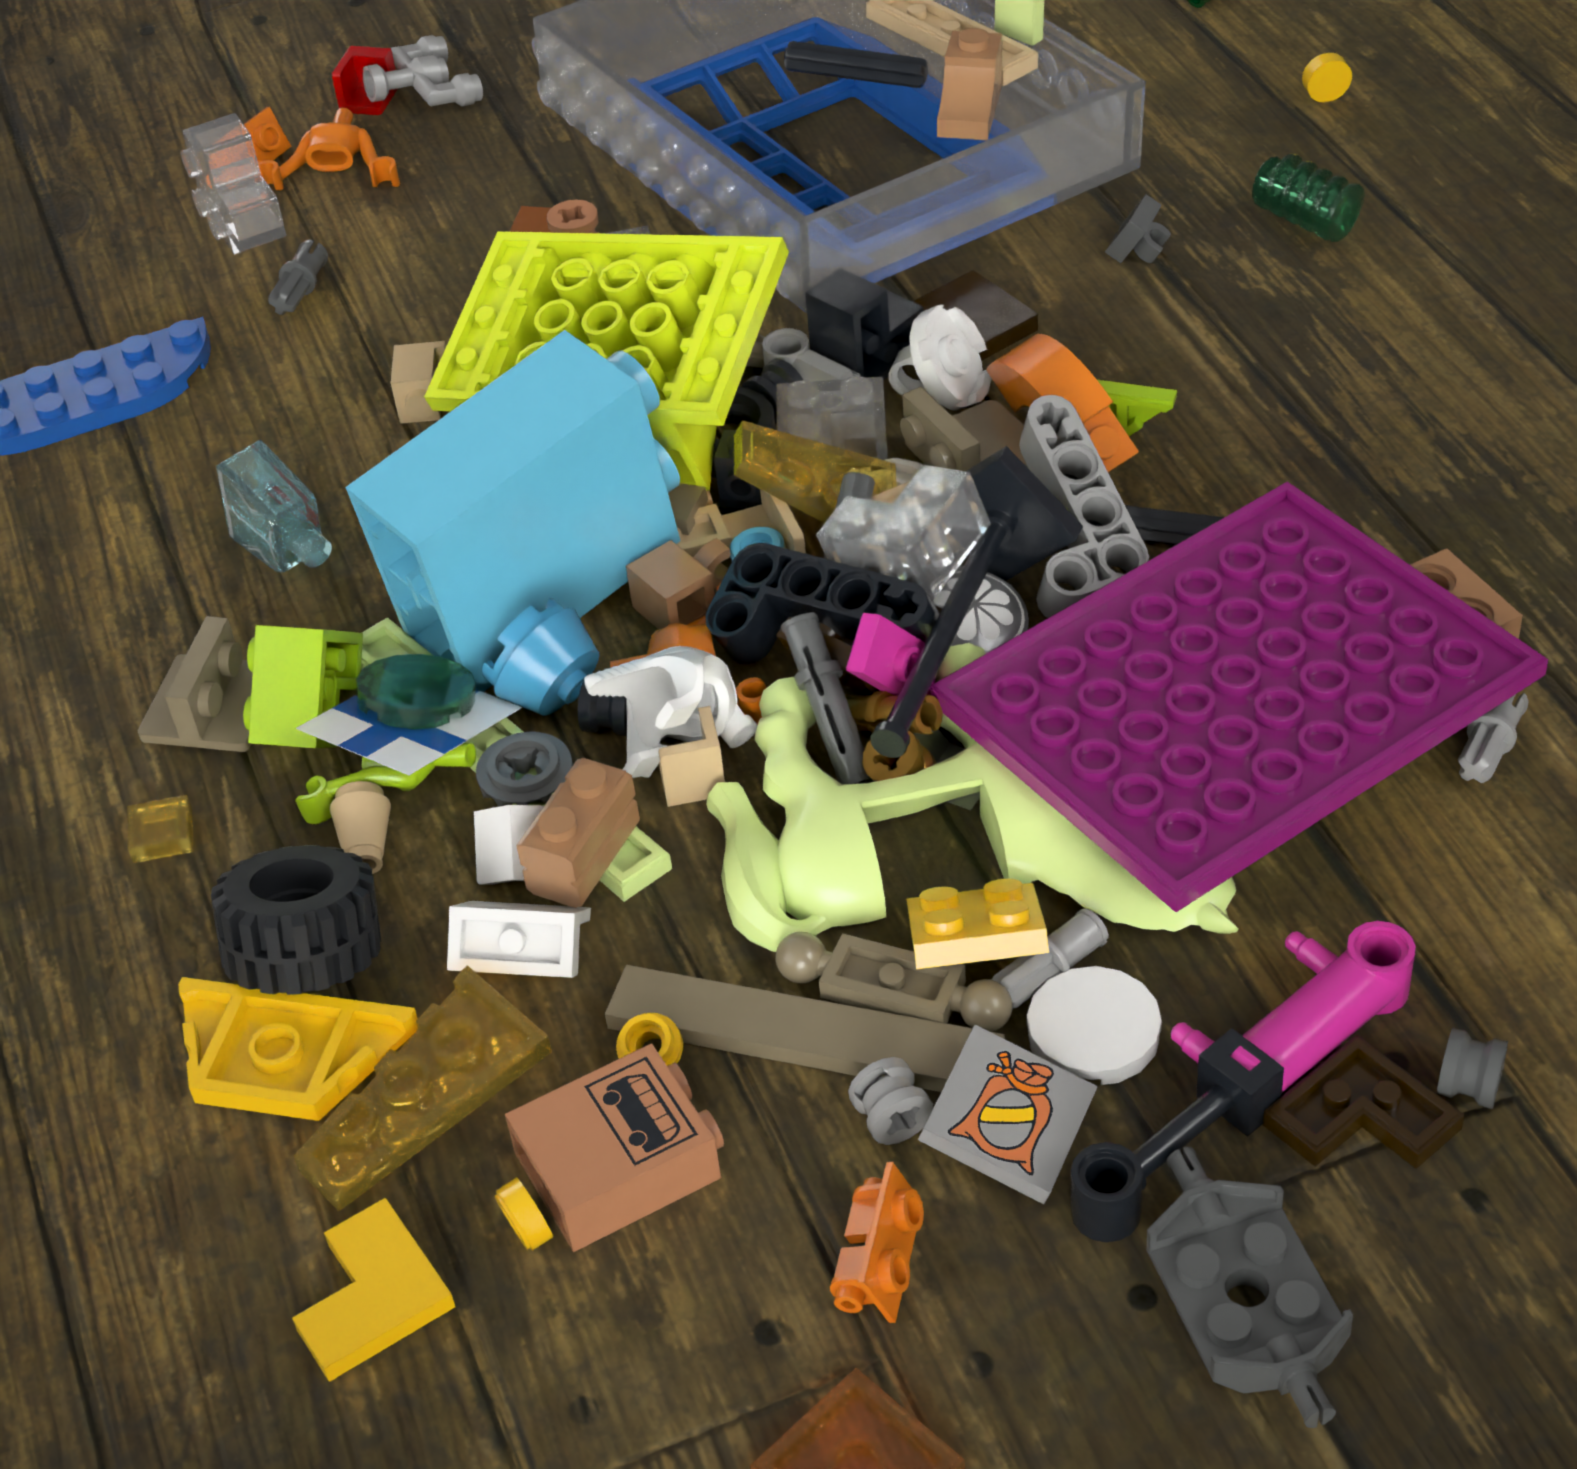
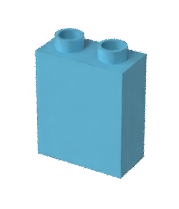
(520, 500)

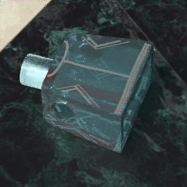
(271, 510)

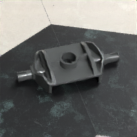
(1237, 1236)

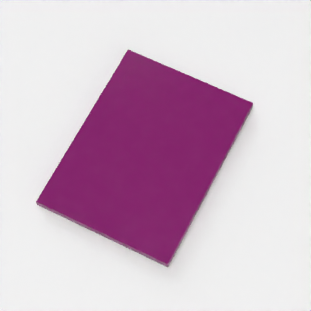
(1235, 691)

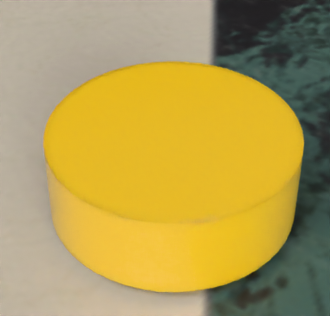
(1327, 77)
(523, 1214)

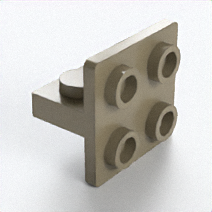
(203, 694)

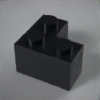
(858, 323)

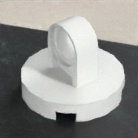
(945, 358)

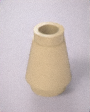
(361, 820)

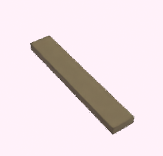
(788, 1025)

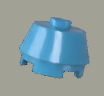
(542, 659)

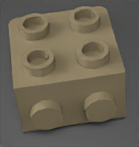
(959, 439)

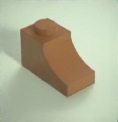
(970, 84)

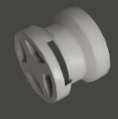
(890, 1100)

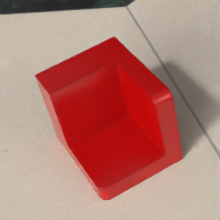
(349, 79)

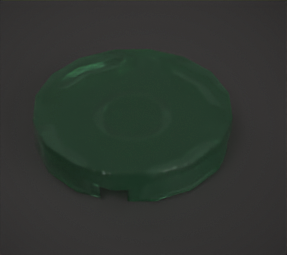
(415, 690)

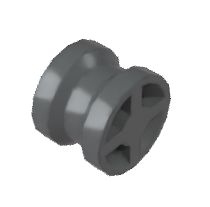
(1472, 1068)

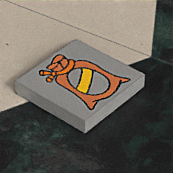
(1008, 1114)

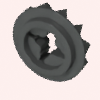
(519, 754)

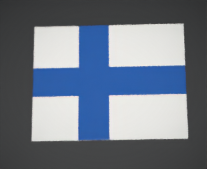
(402, 747)

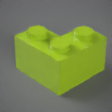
(296, 680)

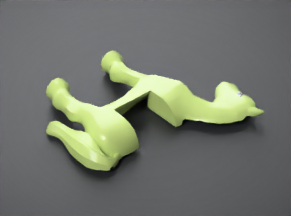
(826, 857)

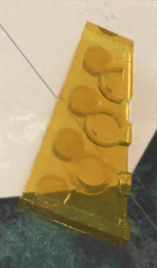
(438, 1077)

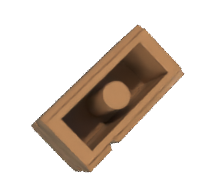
(578, 832)

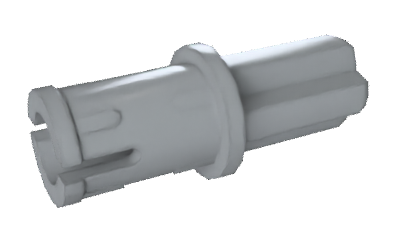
(1490, 739)
(1066, 948)

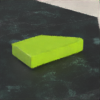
(1137, 403)

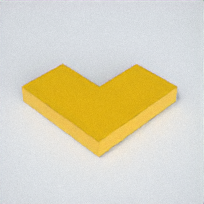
(389, 1293)

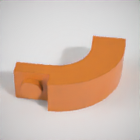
(1049, 368)

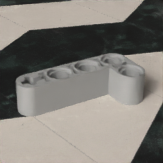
(1059, 444)

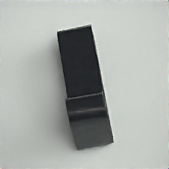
(779, 583)

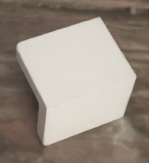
(496, 840)

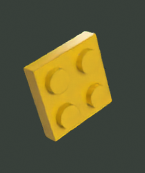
(976, 924)

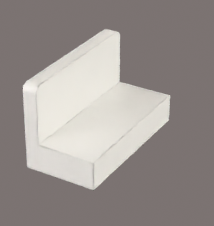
(515, 938)

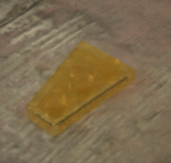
(802, 469)

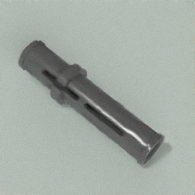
(820, 680)

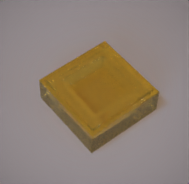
(160, 828)

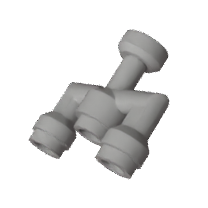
(426, 70)

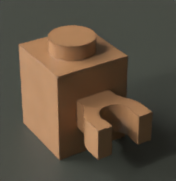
(673, 586)

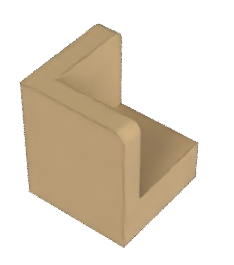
(692, 767)

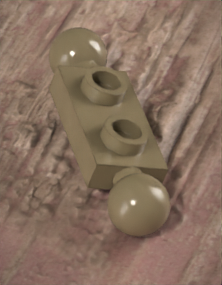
(887, 981)

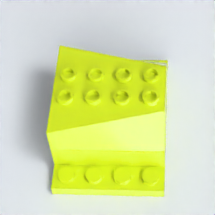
(667, 300)

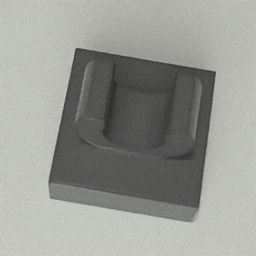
(1140, 233)

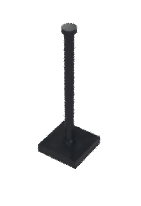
(1023, 530)

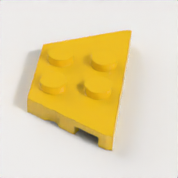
(283, 1049)

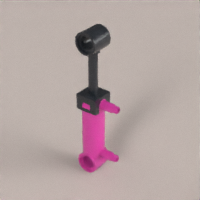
(1250, 1071)

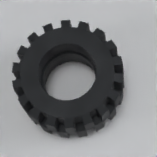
(296, 919)

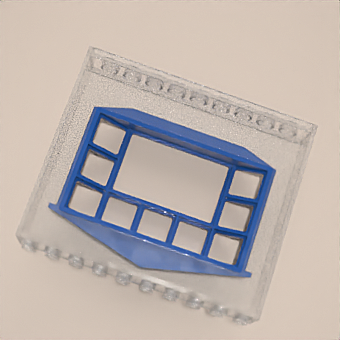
(1049, 138)

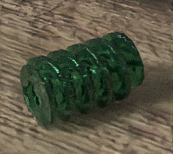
(1308, 196)

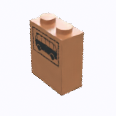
(615, 1145)

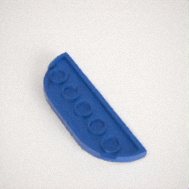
(100, 386)

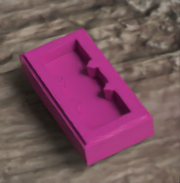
(883, 653)

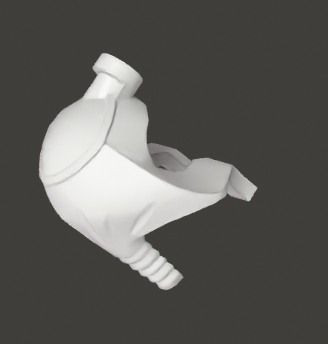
(665, 700)

